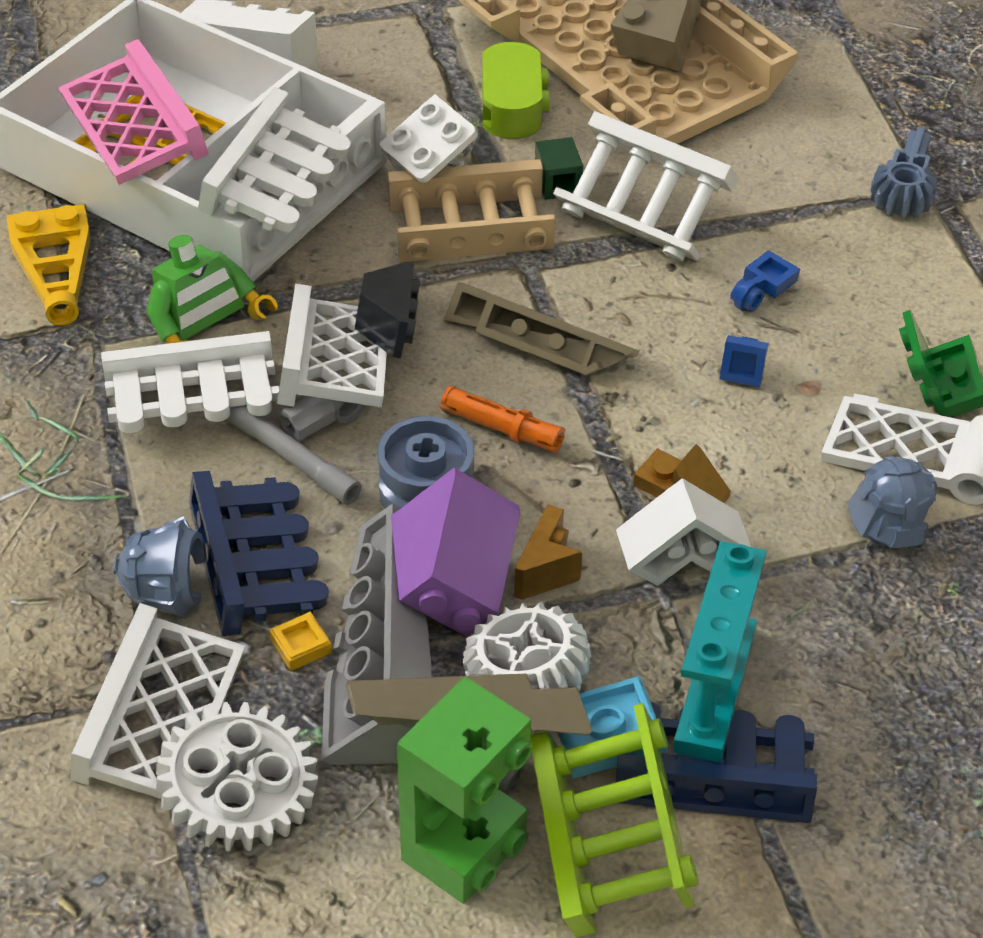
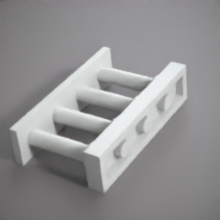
(644, 148)

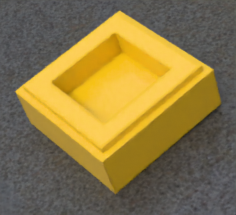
(300, 641)

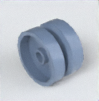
(418, 454)

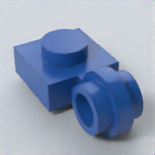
(765, 275)

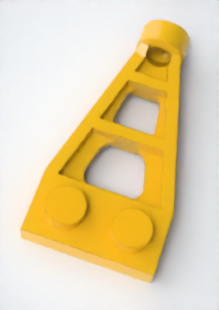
(46, 229)

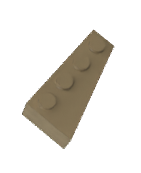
(656, 30)

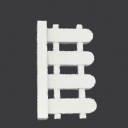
(257, 139)
(187, 364)

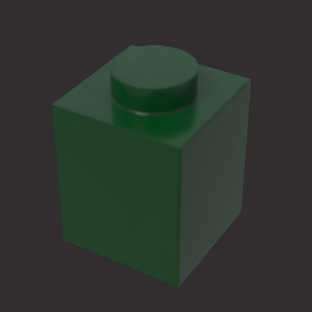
(560, 165)

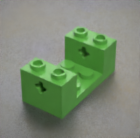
(450, 805)

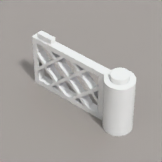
(962, 466)

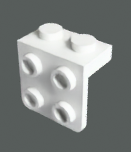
(428, 140)

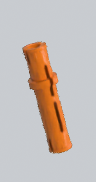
(516, 424)

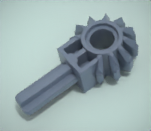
(906, 182)

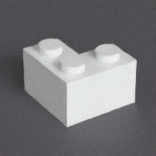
(678, 529)

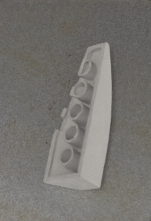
(378, 643)

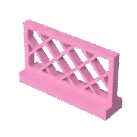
(143, 80)

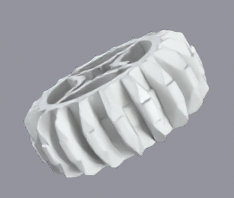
(533, 642)

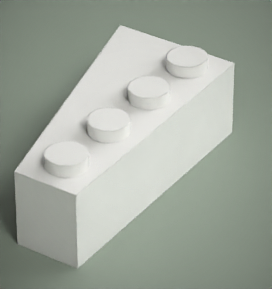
(275, 31)

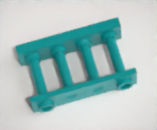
(719, 652)

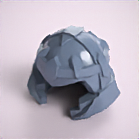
(894, 503)
(156, 567)

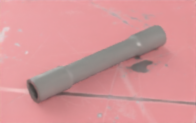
(325, 474)

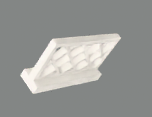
(305, 345)
(124, 682)

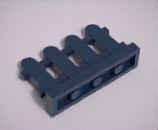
(228, 568)
(738, 782)

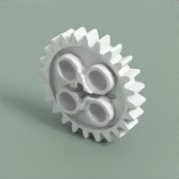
(236, 776)

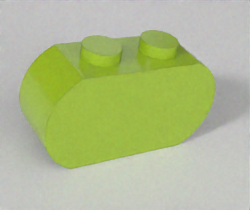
(513, 90)

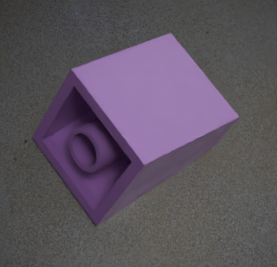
(454, 550)

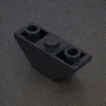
(388, 307)

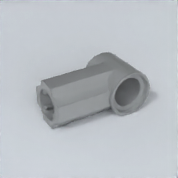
(315, 413)

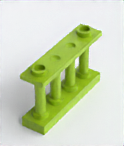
(573, 852)

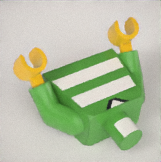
(199, 290)

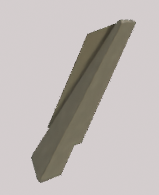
(535, 331)
(412, 698)

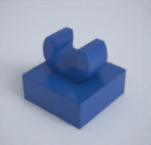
(744, 360)

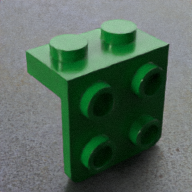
(948, 371)

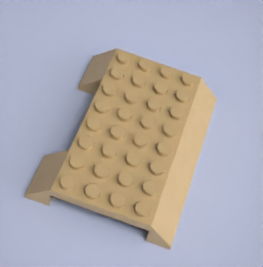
(725, 70)

